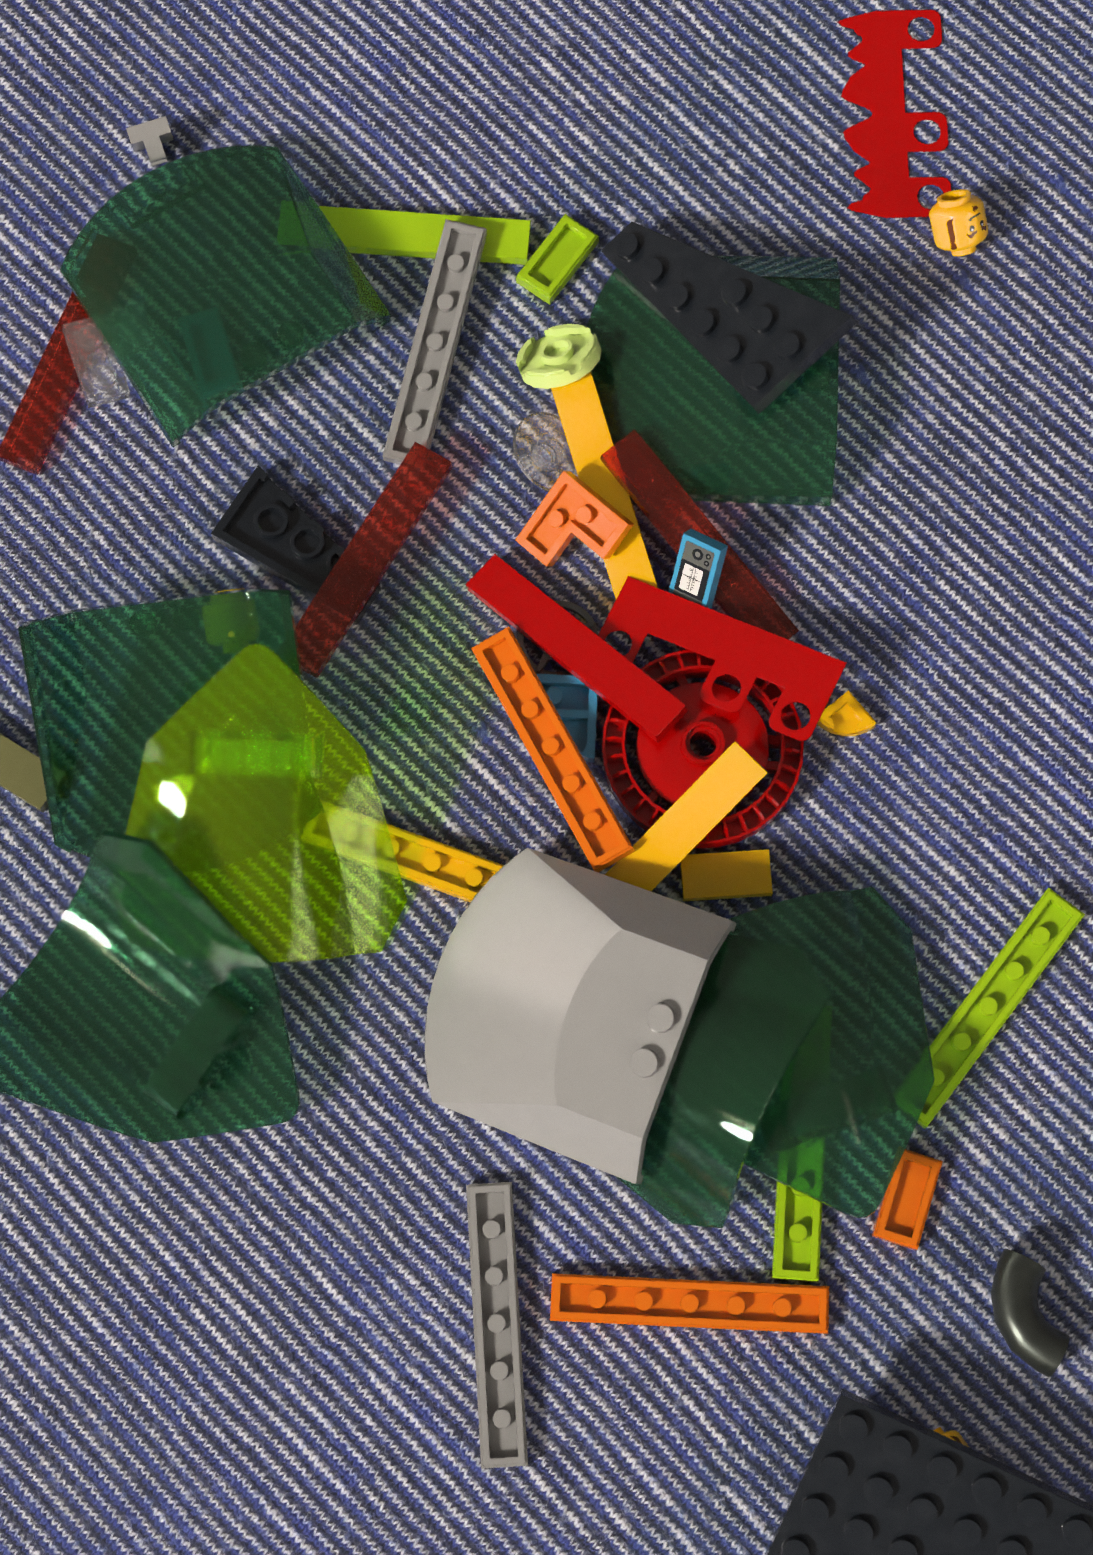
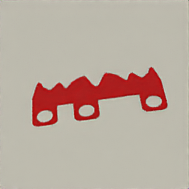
(889, 132)

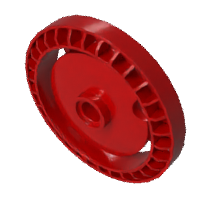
(672, 765)

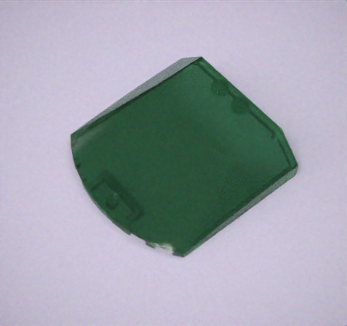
(215, 280)
(696, 419)
(116, 676)

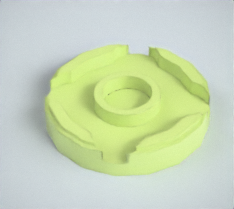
(559, 357)

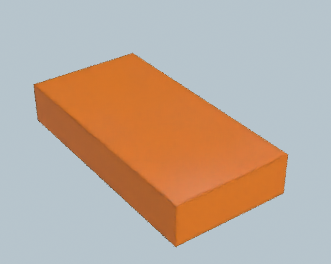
(907, 1200)

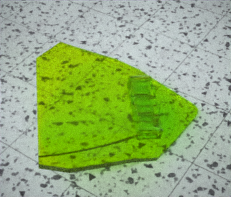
(272, 814)

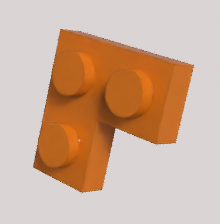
(572, 511)

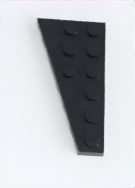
(736, 320)

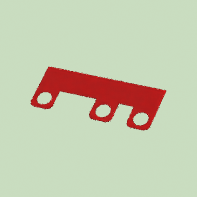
(735, 647)

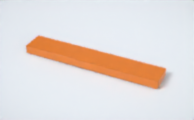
(553, 750)
(690, 1303)

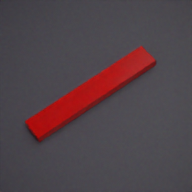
(577, 648)

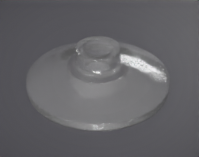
(542, 449)

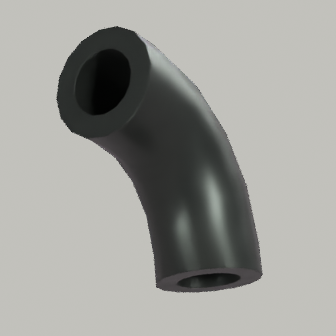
(1019, 1316)

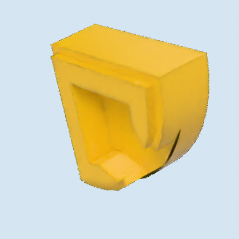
(846, 717)

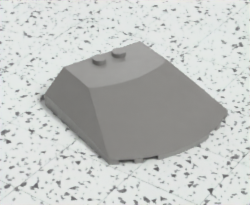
(566, 1008)

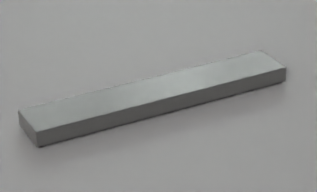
(435, 339)
(496, 1325)

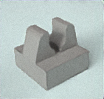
(150, 137)

